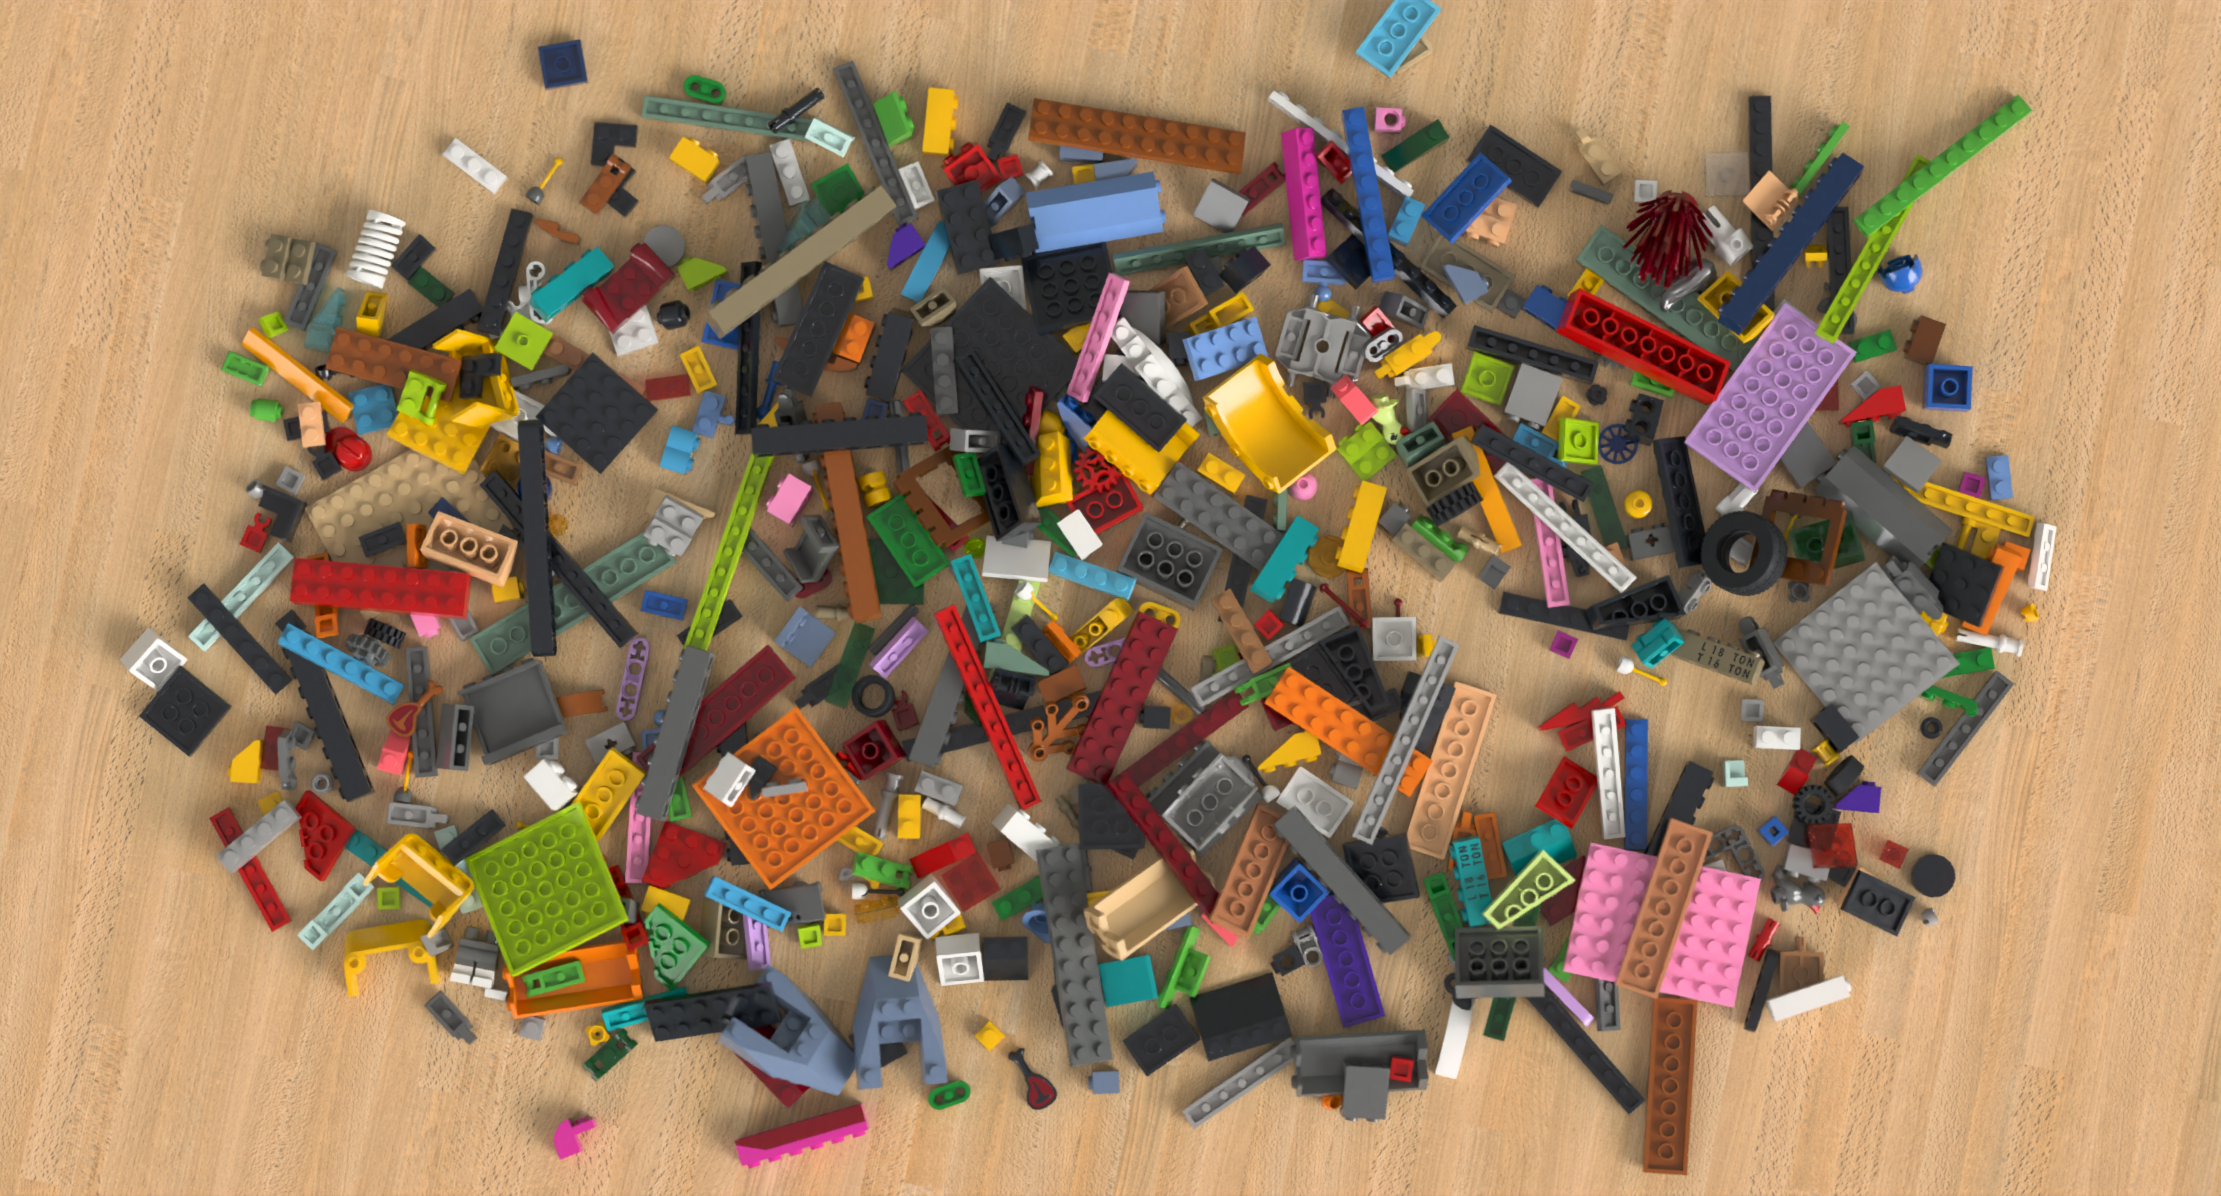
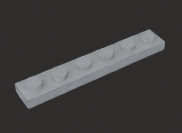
(1239, 1084)

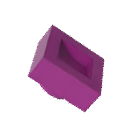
(1971, 484)
(1563, 644)

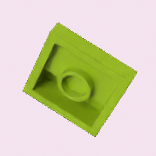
(1365, 451)

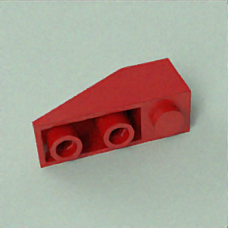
(1881, 403)

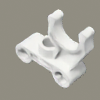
(525, 295)

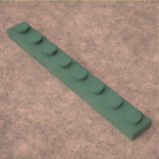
(721, 118)
(1215, 245)

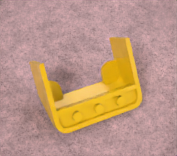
(498, 395)
(428, 874)
(387, 938)

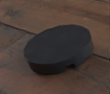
(1933, 875)

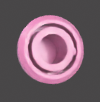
(1304, 487)

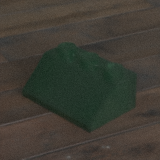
(1810, 540)

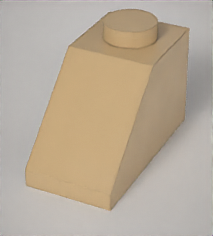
(905, 956)

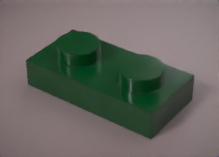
(430, 287)

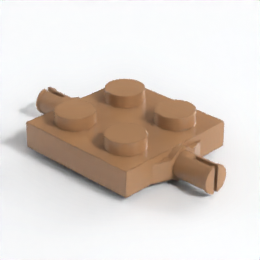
(1799, 967)

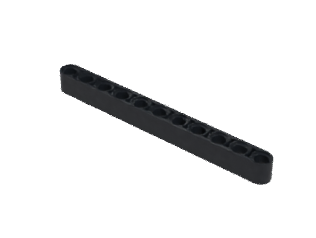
(537, 538)

